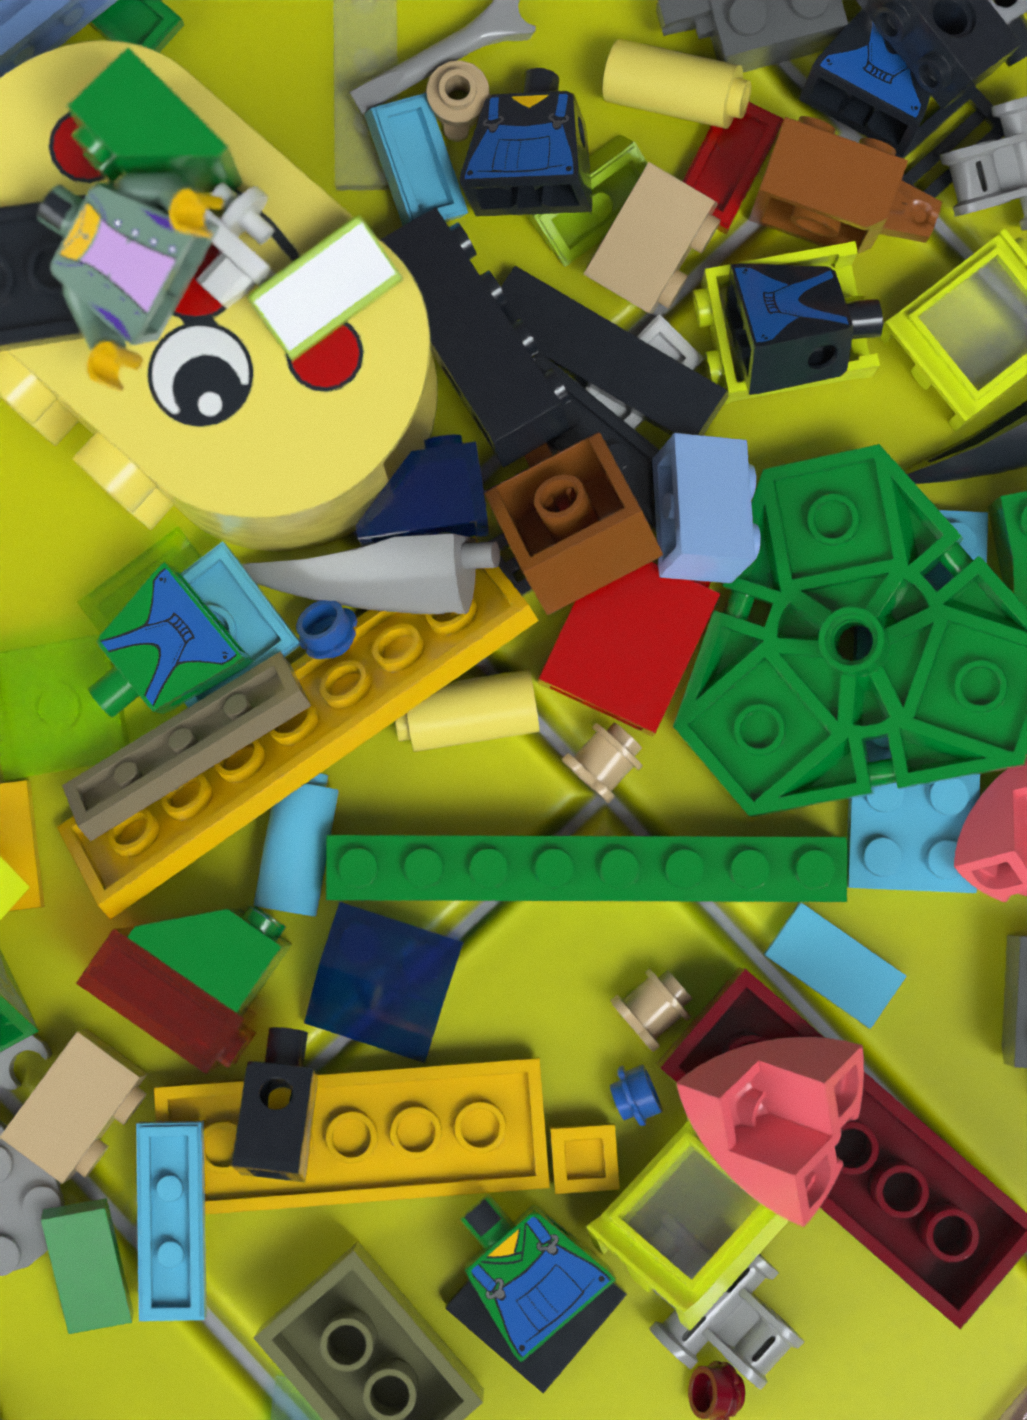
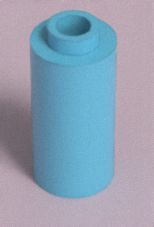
(296, 849)

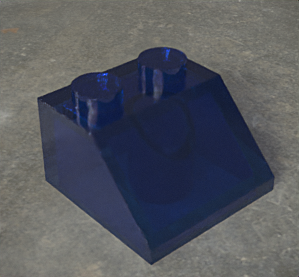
(430, 495)
(383, 981)

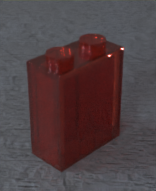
(166, 1004)

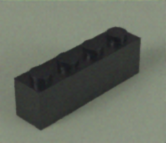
(477, 344)

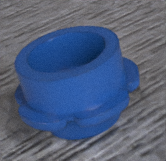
(326, 629)
(635, 1094)

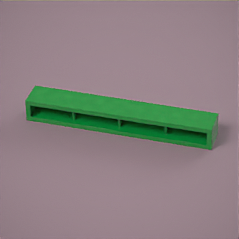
(586, 868)

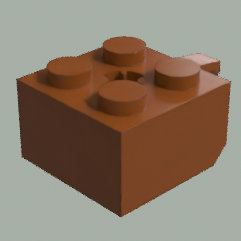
(839, 189)
(572, 522)

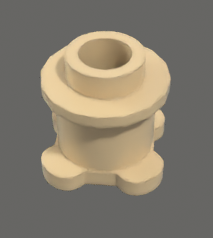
(457, 115)
(605, 759)
(654, 1006)

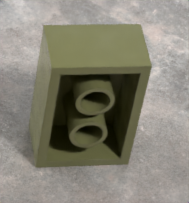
(366, 1350)

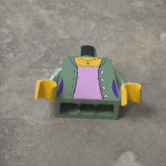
(127, 260)

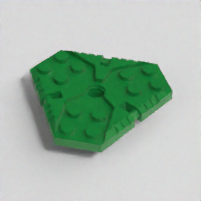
(945, 670)

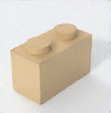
(653, 240)
(75, 1107)

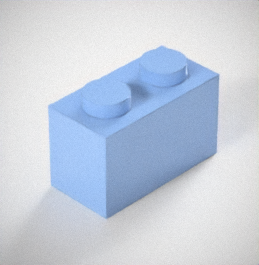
(704, 508)

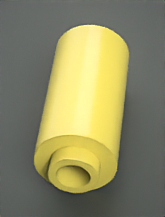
(675, 84)
(472, 712)

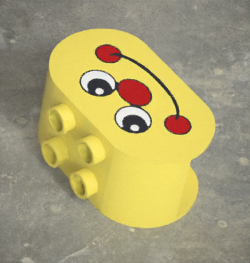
(218, 409)

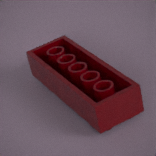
(898, 1182)

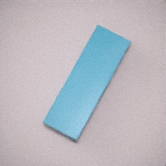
(171, 1221)

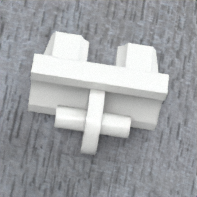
(237, 266)

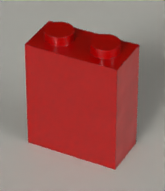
(630, 645)

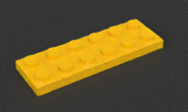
(383, 1135)

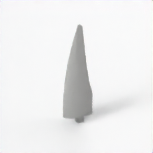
(392, 575)

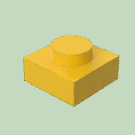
(585, 1158)

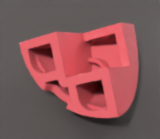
(994, 838)
(776, 1117)

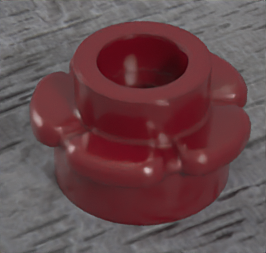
(716, 1391)

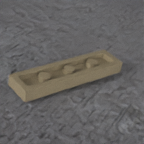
(185, 746)

